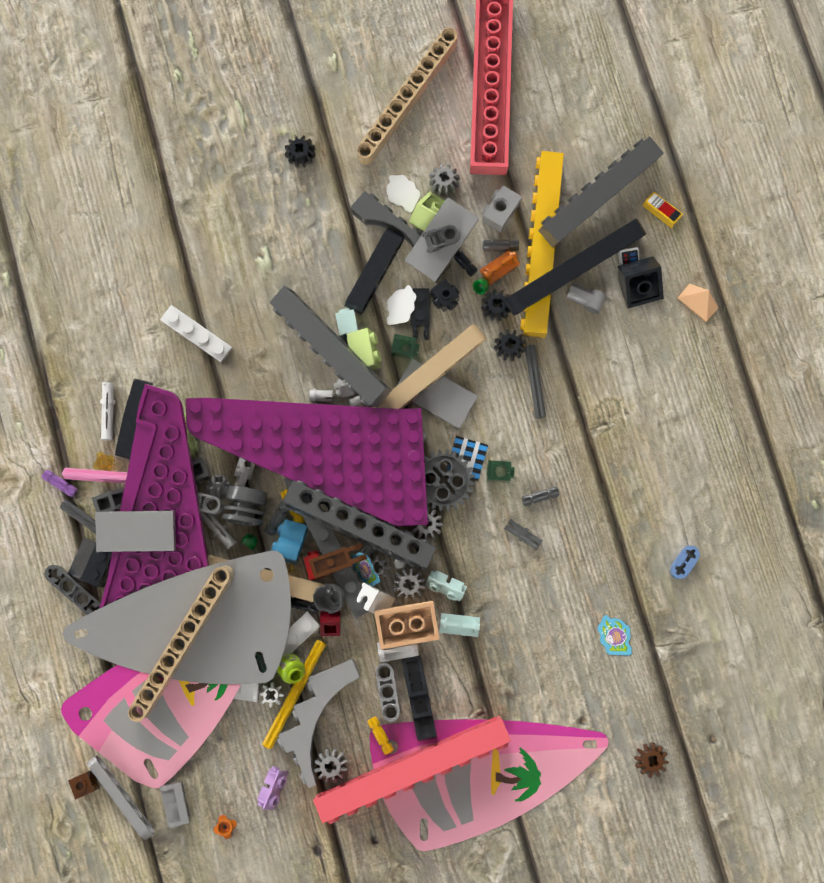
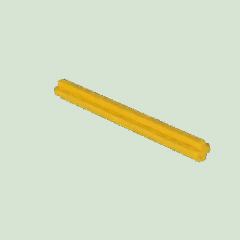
(293, 696)

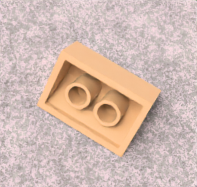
(406, 625)

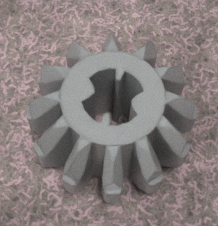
(438, 175)
(431, 529)
(412, 579)
(326, 760)

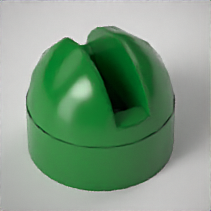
(482, 288)
(249, 541)

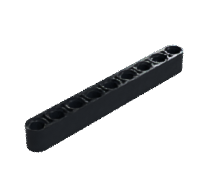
(574, 267)

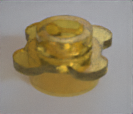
(108, 462)

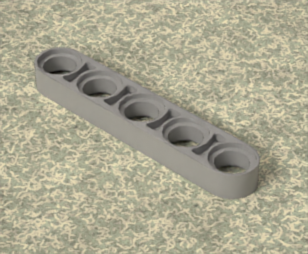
(120, 797)

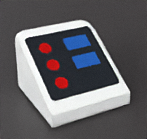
(628, 255)

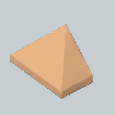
(699, 301)

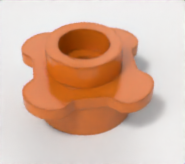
(219, 829)

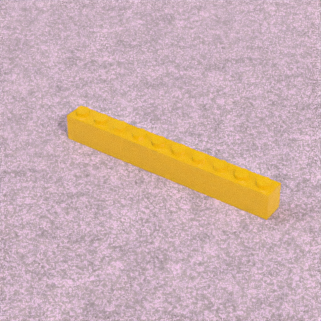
(540, 252)

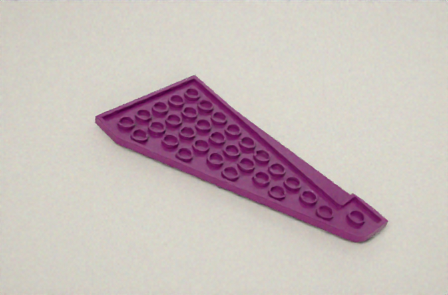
(349, 452)
(159, 480)

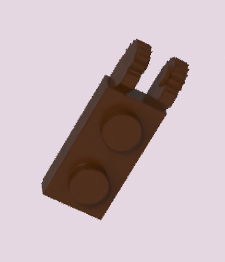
(335, 561)

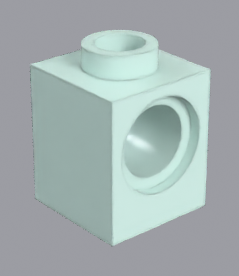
(346, 322)

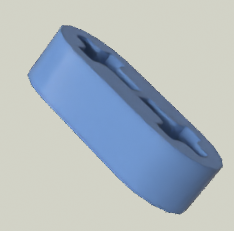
(680, 559)

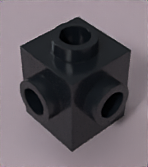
(445, 296)

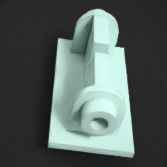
(453, 590)
(459, 625)

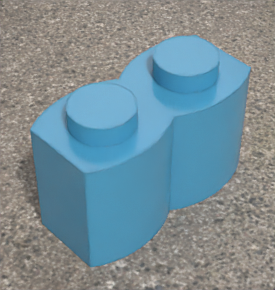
(290, 540)

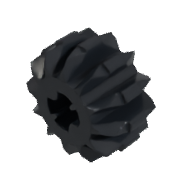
(300, 144)
(495, 311)
(517, 347)

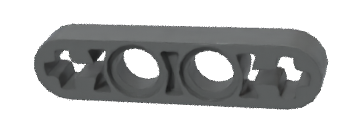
(75, 592)

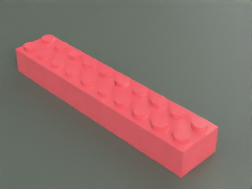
(491, 87)
(410, 769)

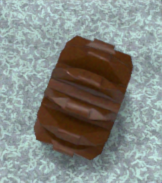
(658, 757)

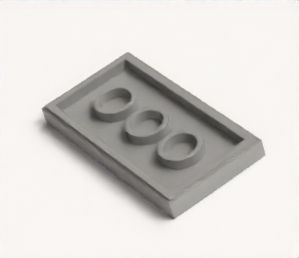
(435, 263)
(443, 398)
(135, 531)

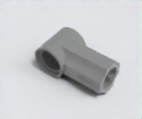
(591, 299)

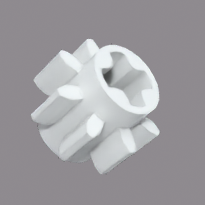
(265, 694)

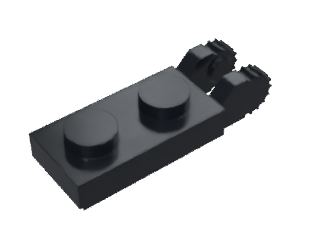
(421, 315)

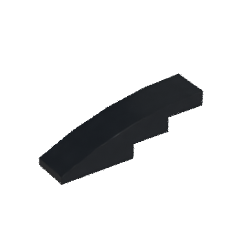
(128, 424)
(419, 698)

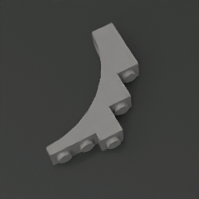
(308, 712)

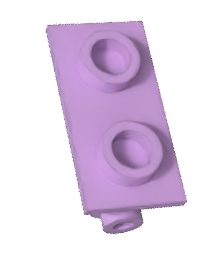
(269, 797)

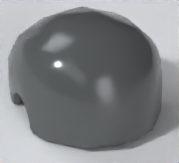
(329, 598)

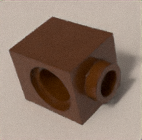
(83, 784)

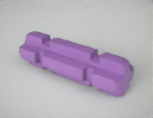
(59, 483)

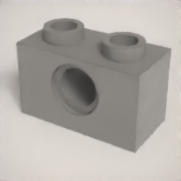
(505, 198)

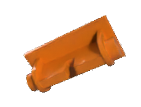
(500, 267)

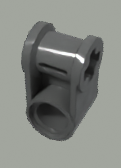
(439, 238)

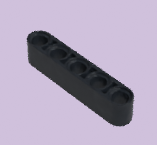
(374, 271)

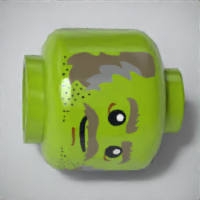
(291, 668)

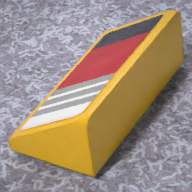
(662, 209)

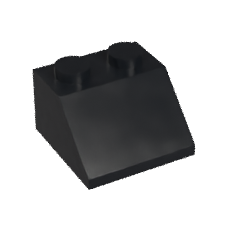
(641, 282)
(91, 565)

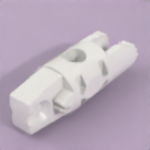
(243, 473)

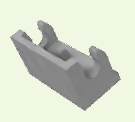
(175, 804)

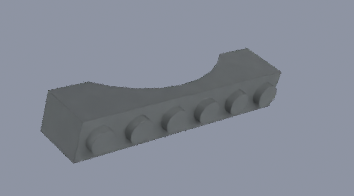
(371, 212)
(112, 500)

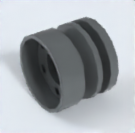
(245, 505)

